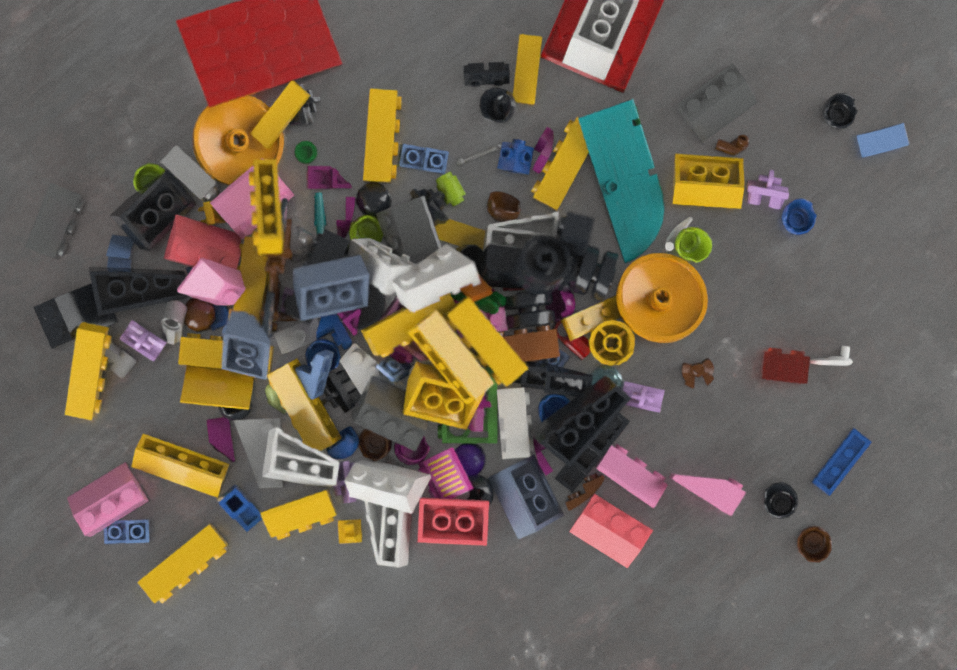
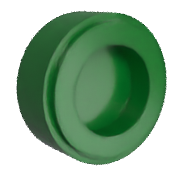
(305, 152)

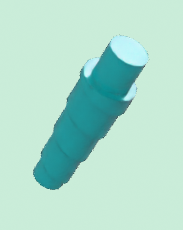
(319, 213)

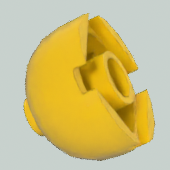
(612, 342)

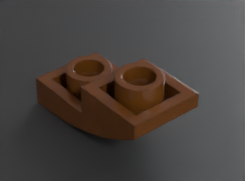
(591, 485)

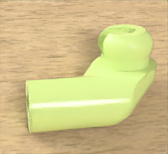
(273, 399)

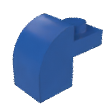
(240, 507)

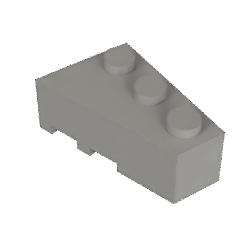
(254, 439)

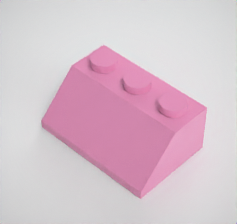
(235, 204)
(632, 475)
(106, 500)

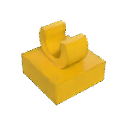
(211, 214)
(350, 531)

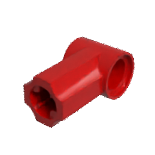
(578, 346)

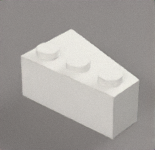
(518, 232)
(380, 263)
(434, 277)
(361, 366)
(514, 423)
(389, 534)

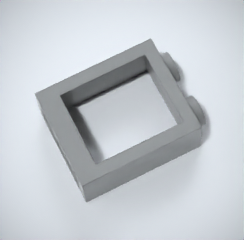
(191, 174)

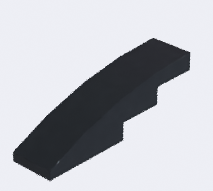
(554, 379)
(572, 476)

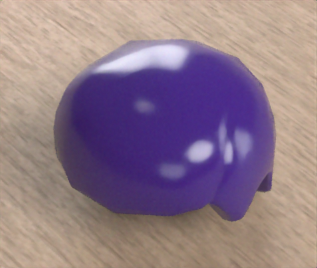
(471, 458)

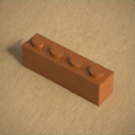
(531, 345)

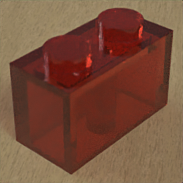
(784, 367)

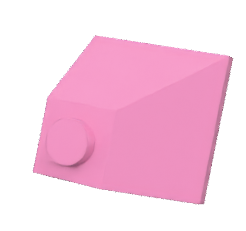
(213, 283)

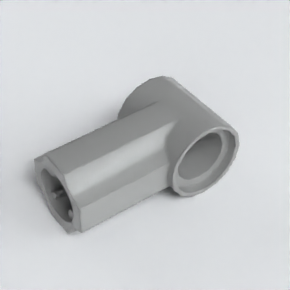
(173, 321)
(119, 360)

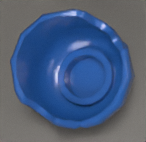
(799, 216)
(321, 345)
(550, 404)
(346, 445)

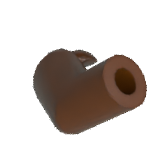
(733, 147)

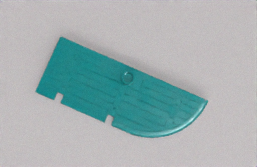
(621, 167)

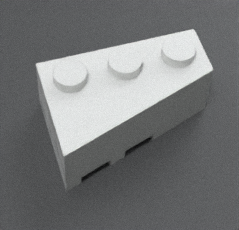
(298, 463)

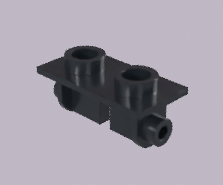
(496, 75)

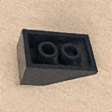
(152, 210)
(66, 312)

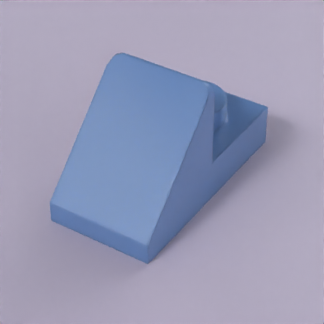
(120, 252)
(315, 376)

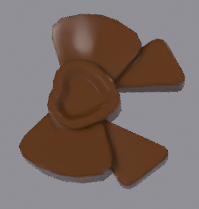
(699, 369)

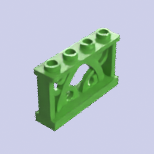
(489, 422)

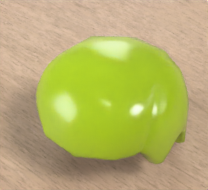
(145, 174)
(366, 227)
(693, 244)

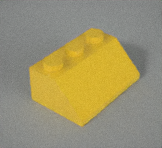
(708, 181)
(434, 399)
(299, 514)

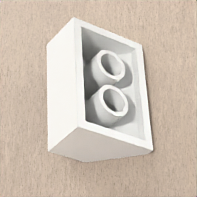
(386, 484)

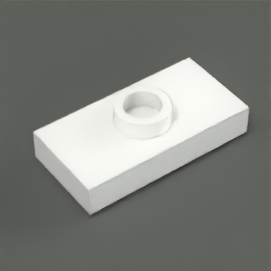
(296, 336)

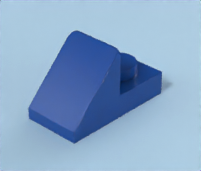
(330, 324)

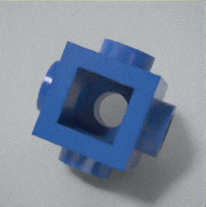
(515, 157)

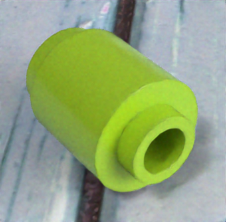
(451, 188)

